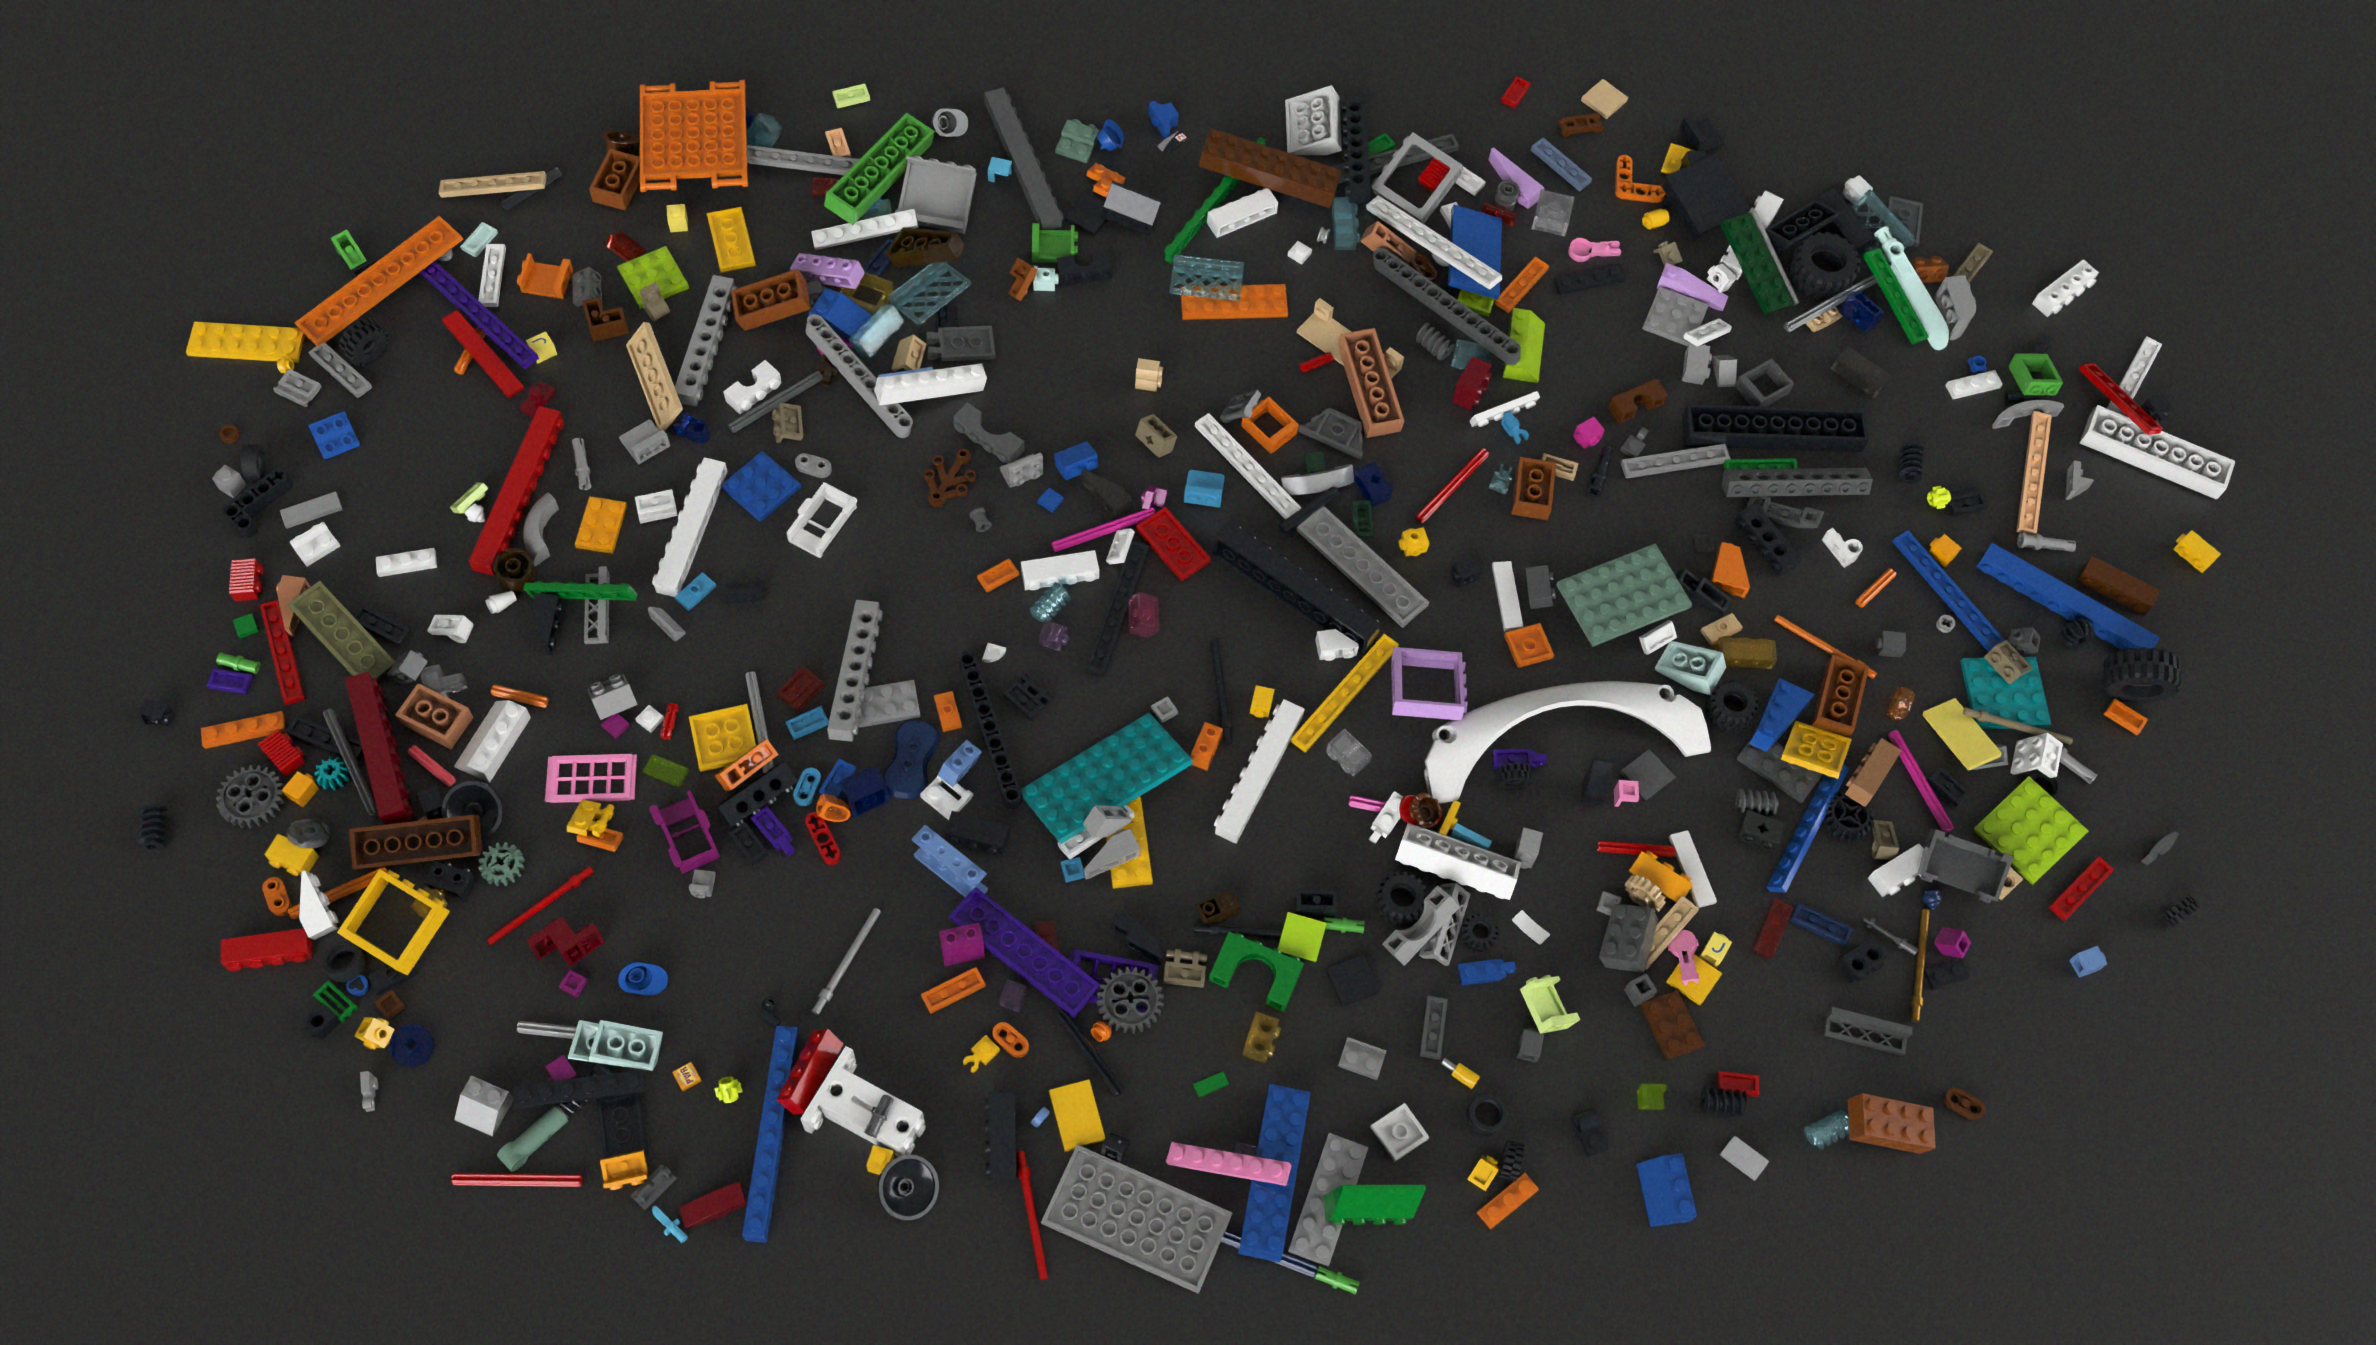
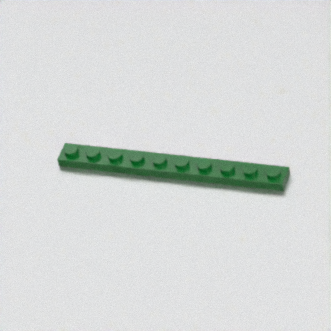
(1200, 216)

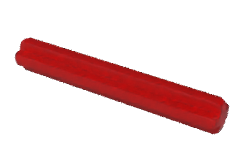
(1635, 848)

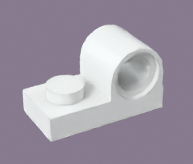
(1842, 549)
(454, 626)

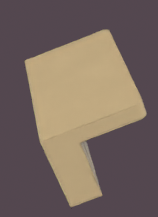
(909, 353)

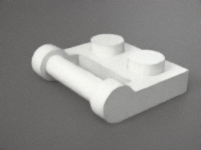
(944, 801)

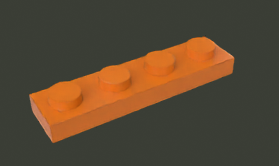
(1521, 284)
(242, 729)

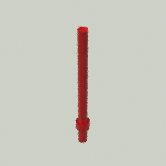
(573, 881)
(1024, 1174)

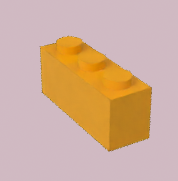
(1662, 875)

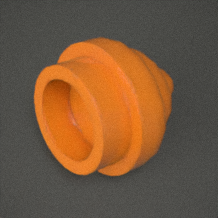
(1101, 1031)

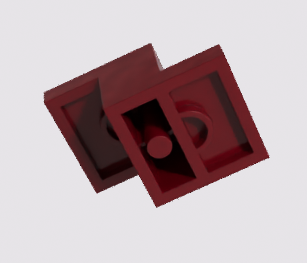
(561, 937)

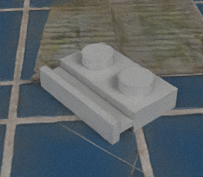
(297, 387)
(1362, 1058)

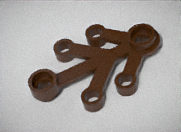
(949, 479)

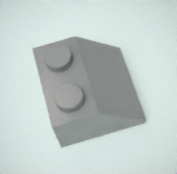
(483, 1106)

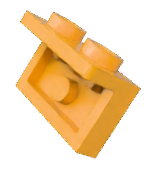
(624, 1169)

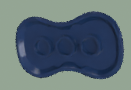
(914, 746)

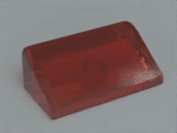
(1507, 217)
(624, 246)

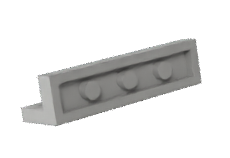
(601, 608)
(1434, 945)

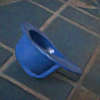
(1110, 136)
(642, 978)

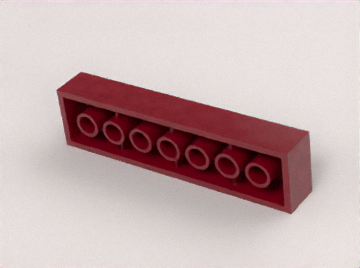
(379, 749)

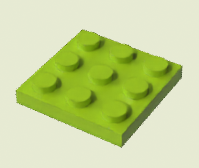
(650, 268)

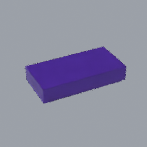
(229, 681)

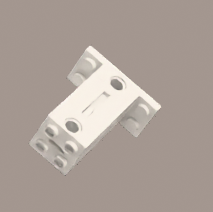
(856, 1103)

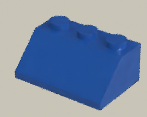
(1666, 1190)

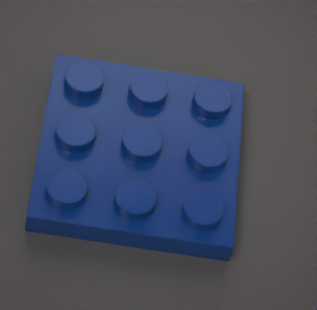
(761, 486)

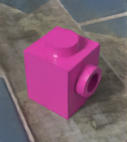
(1588, 433)

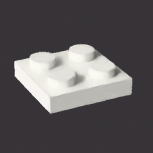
(1399, 1132)

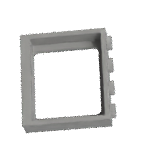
(1423, 213)

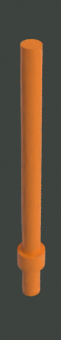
(1818, 642)

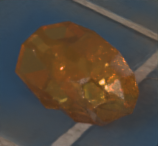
(1900, 703)

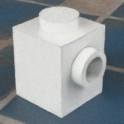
(1856, 189)

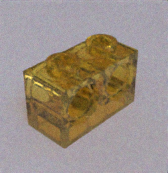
(1257, 1036)

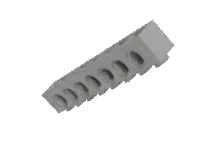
(719, 300)
(863, 612)

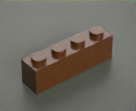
(2118, 585)

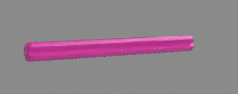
(1102, 529)
(1921, 782)

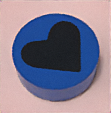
(358, 986)

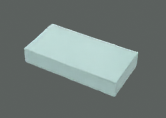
(479, 239)

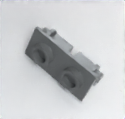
(653, 1186)

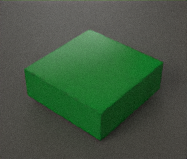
(245, 626)

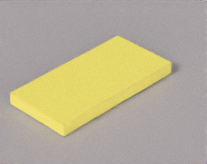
(1961, 734)

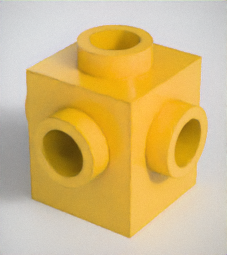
(1414, 541)
(374, 1032)

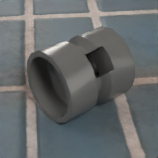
(1507, 195)

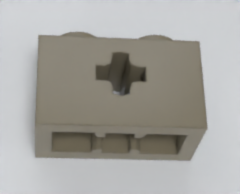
(1156, 435)

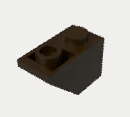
(1218, 907)

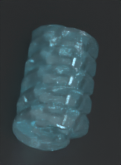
(1049, 602)
(1828, 1129)

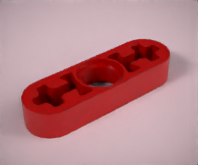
(822, 846)

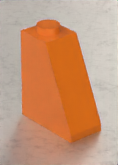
(1729, 571)

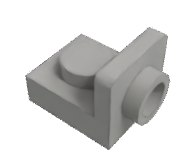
(702, 883)

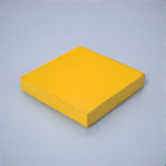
(1695, 991)

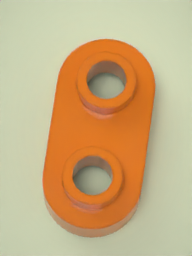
(275, 895)
(1011, 1040)

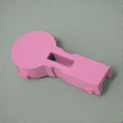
(1580, 249)
(1685, 942)

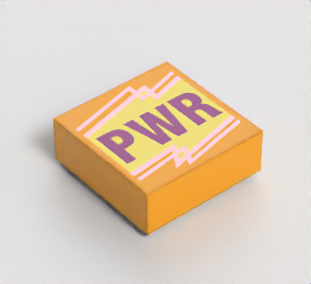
(686, 1076)

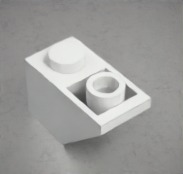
(1334, 644)

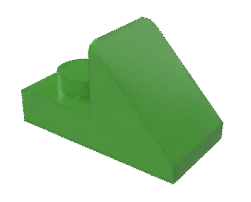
(348, 249)

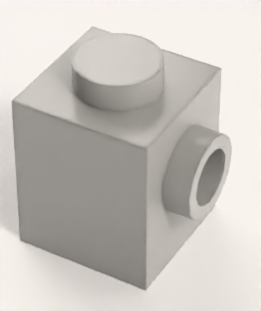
(229, 481)

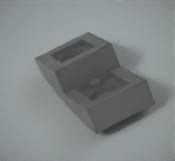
(2160, 847)

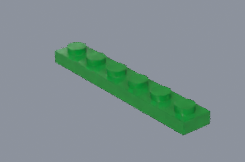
(1895, 296)
(582, 591)

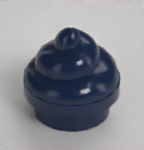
(1932, 898)

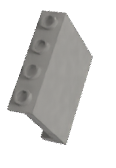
(938, 193)

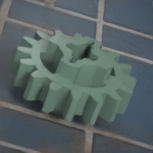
(501, 854)

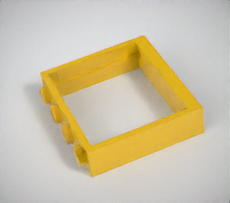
(420, 939)

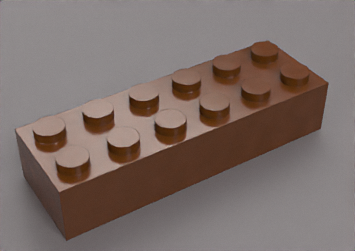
(415, 842)

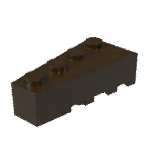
(924, 247)

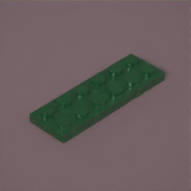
(1757, 263)

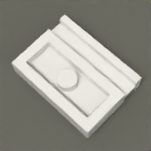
(656, 506)

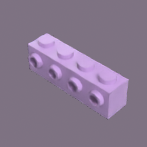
(829, 270)

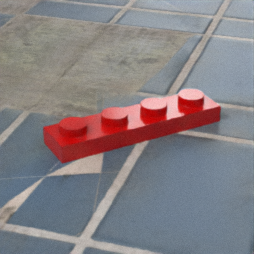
(2081, 888)

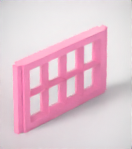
(553, 778)

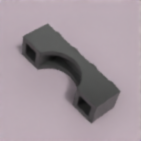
(1005, 446)

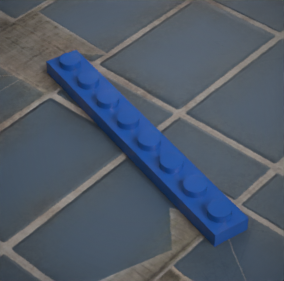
(1948, 590)
(1805, 832)

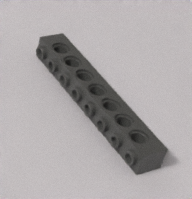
(1796, 482)

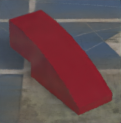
(713, 1205)

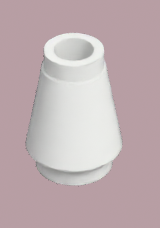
(499, 602)

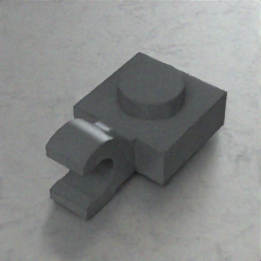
(1635, 445)

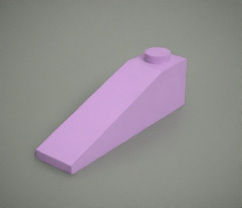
(1508, 170)
(1691, 286)

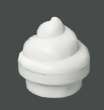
(475, 513)

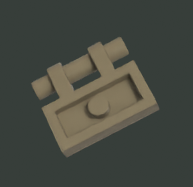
(1182, 973)

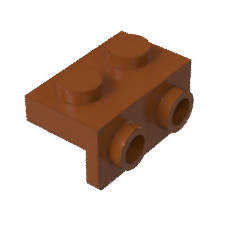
(1930, 269)

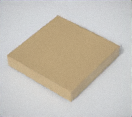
(1604, 99)

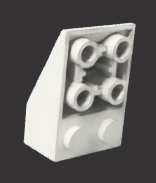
(314, 911)

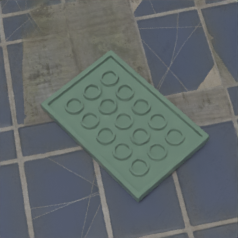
(1624, 594)

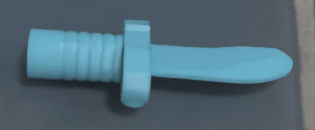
(671, 1227)

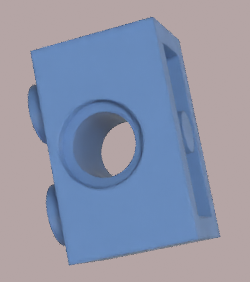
(959, 763)

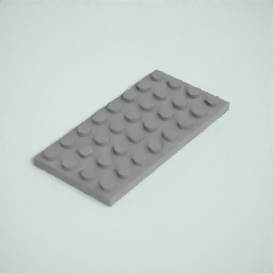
(1137, 1218)

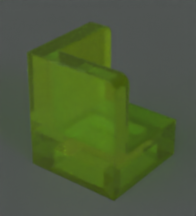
(1651, 1096)

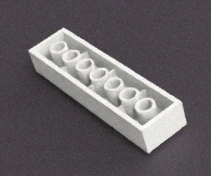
(2158, 453)

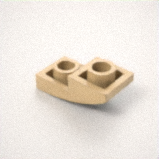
(1824, 319)

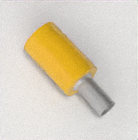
(1462, 1073)

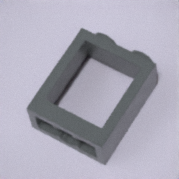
(1753, 395)

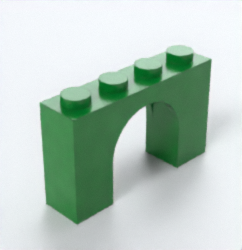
(1239, 949)

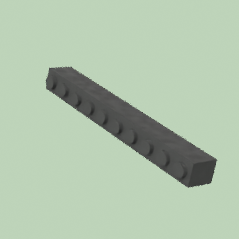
(1023, 159)

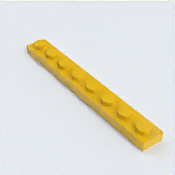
(1344, 693)

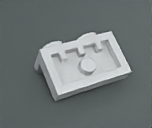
(314, 544)

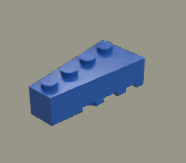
(1780, 711)

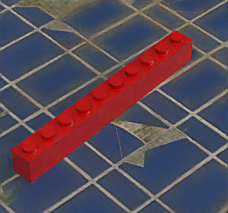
(517, 489)

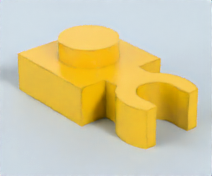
(982, 1052)

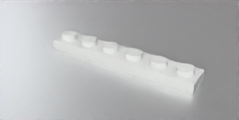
(864, 229)

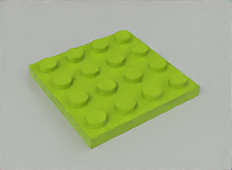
(2031, 829)

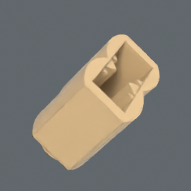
(1148, 375)

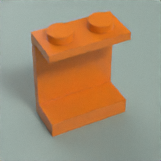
(545, 278)

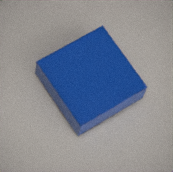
(1050, 500)

